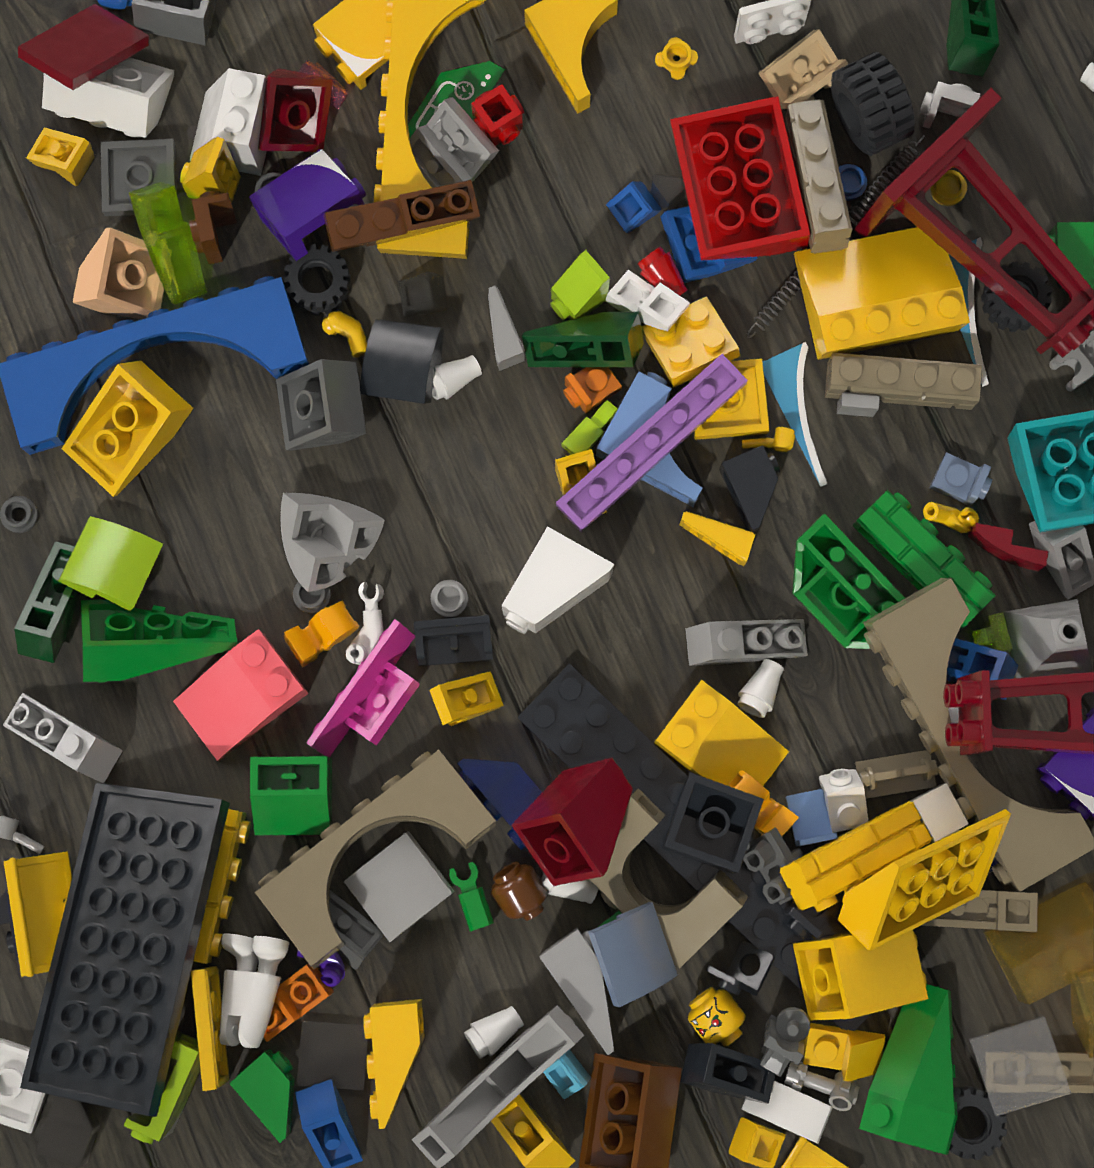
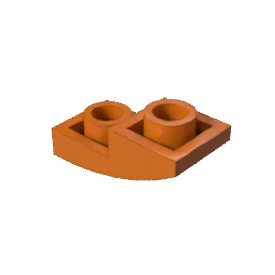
(296, 998)

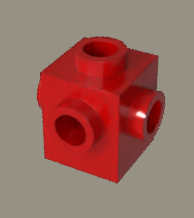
(498, 106)

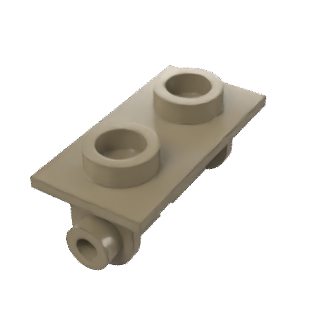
(897, 773)

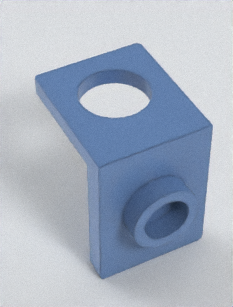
(813, 818)

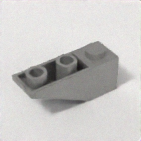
(745, 641)
(63, 738)

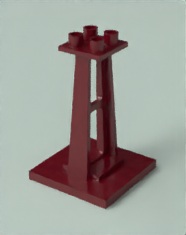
(954, 150)
(975, 729)

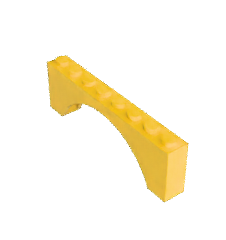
(412, 32)

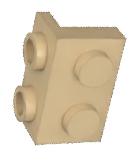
(802, 70)

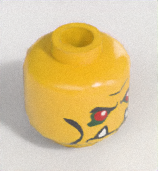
(716, 1016)

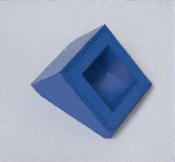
(633, 206)

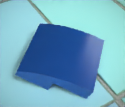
(684, 246)

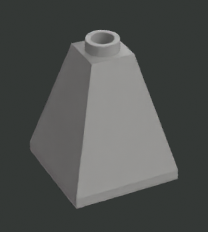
(1048, 640)

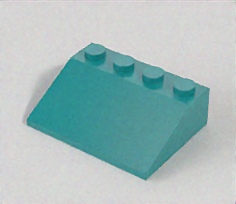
(1056, 468)

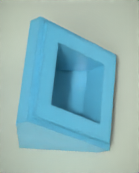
(567, 1075)

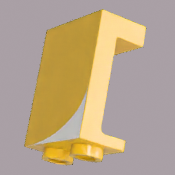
(354, 38)

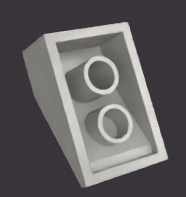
(581, 979)

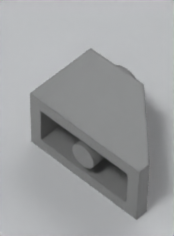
(1068, 558)

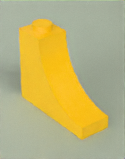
(562, 35)

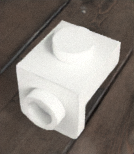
(949, 99)
(844, 799)

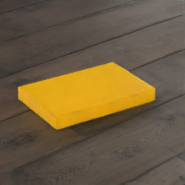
(208, 1017)

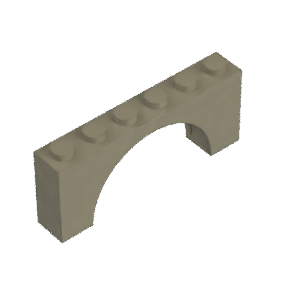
(427, 795)

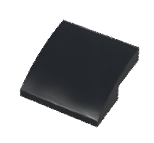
(401, 361)

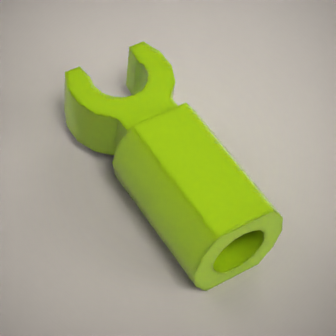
(590, 430)

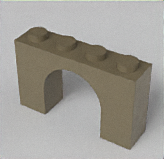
(685, 924)

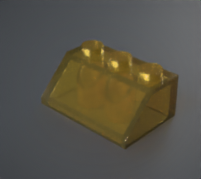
(1062, 945)

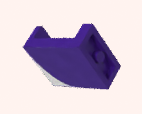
(300, 197)
(1072, 775)

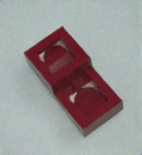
(998, 543)

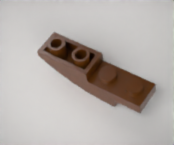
(401, 216)

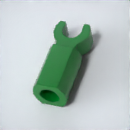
(472, 899)

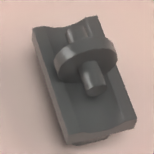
(768, 855)
(784, 1039)

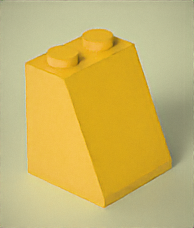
(850, 981)

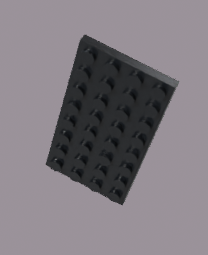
(125, 948)

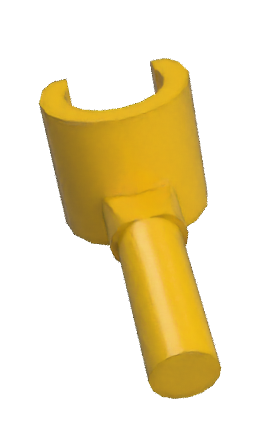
(782, 440)

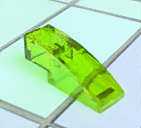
(168, 241)

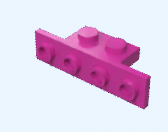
(371, 697)

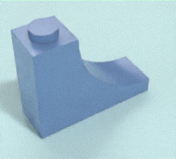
(641, 402)

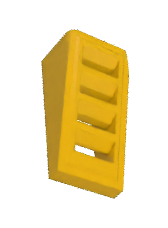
(727, 539)

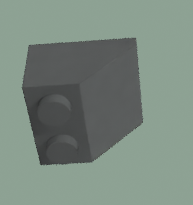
(175, 18)
(321, 405)

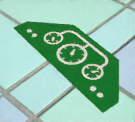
(462, 84)

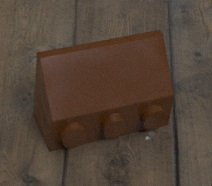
(629, 1113)

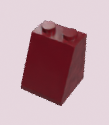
(576, 822)

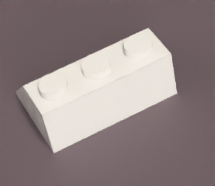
(121, 98)

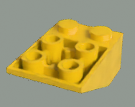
(396, 1041)

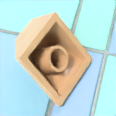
(119, 277)

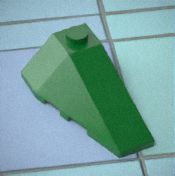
(141, 641)
(914, 1081)

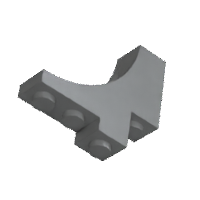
(497, 1086)

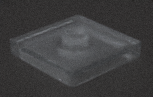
(1020, 1066)

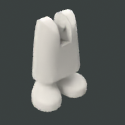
(247, 993)

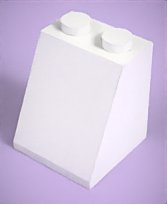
(234, 112)
(553, 582)

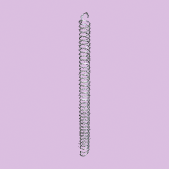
(851, 219)

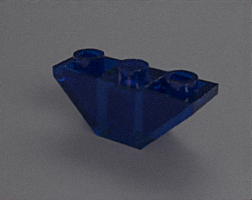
(504, 785)

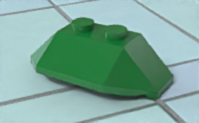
(839, 583)

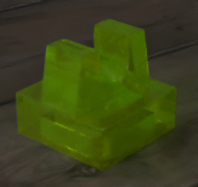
(995, 634)

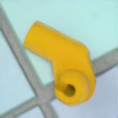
(348, 327)
(951, 517)

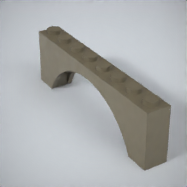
(916, 647)

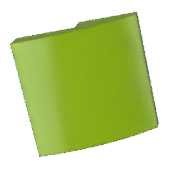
(111, 562)

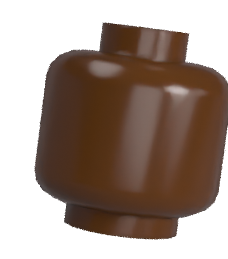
(519, 891)

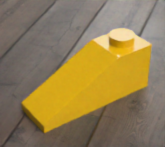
(210, 170)

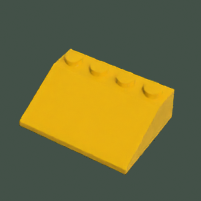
(880, 292)
(923, 884)

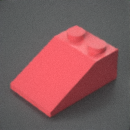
(240, 695)

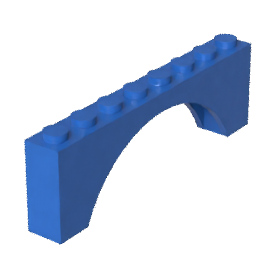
(50, 383)

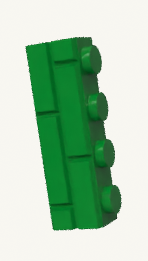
(918, 553)

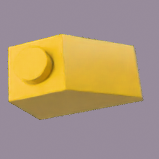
(531, 1137)

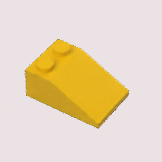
(126, 426)
(719, 739)

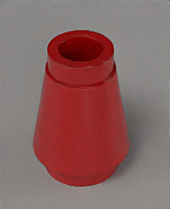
(660, 268)

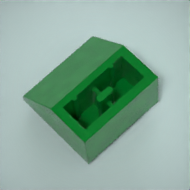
(291, 795)

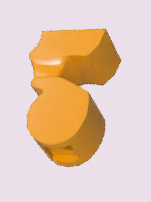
(322, 633)
(771, 813)

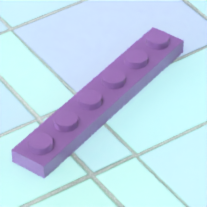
(651, 443)

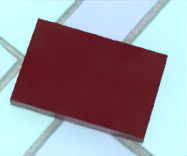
(83, 46)

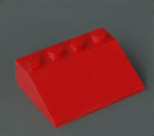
(741, 181)

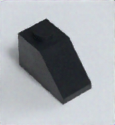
(751, 484)
(727, 1072)

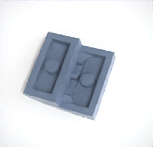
(633, 954)

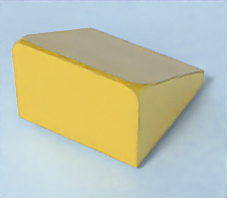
(756, 1143)

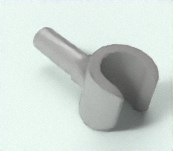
(8, 831)

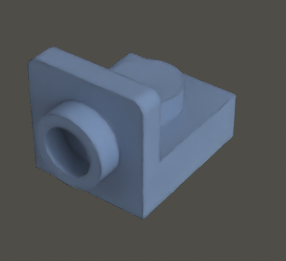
(961, 479)

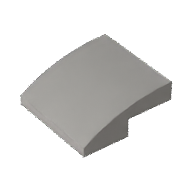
(451, 146)
(399, 886)

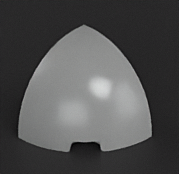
(325, 537)

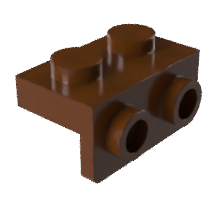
(210, 211)

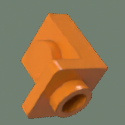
(590, 387)

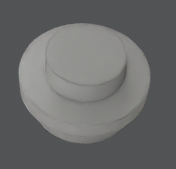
(449, 598)

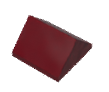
(294, 111)

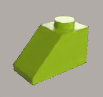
(580, 288)

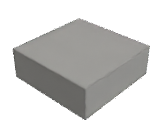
(858, 404)

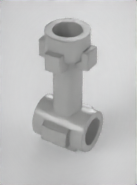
(841, 1092)

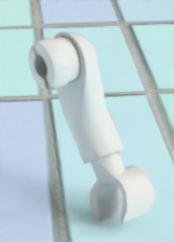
(372, 629)

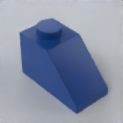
(328, 1125)

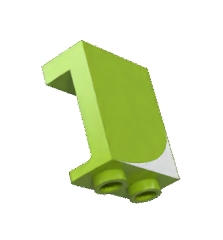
(174, 1096)

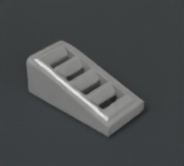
(507, 343)

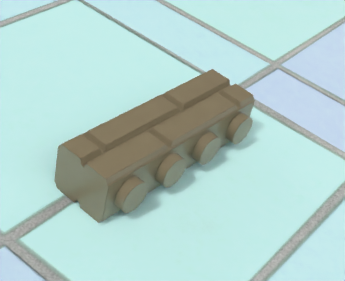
(818, 176)
(905, 380)

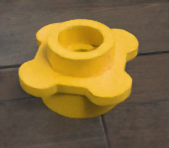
(679, 48)

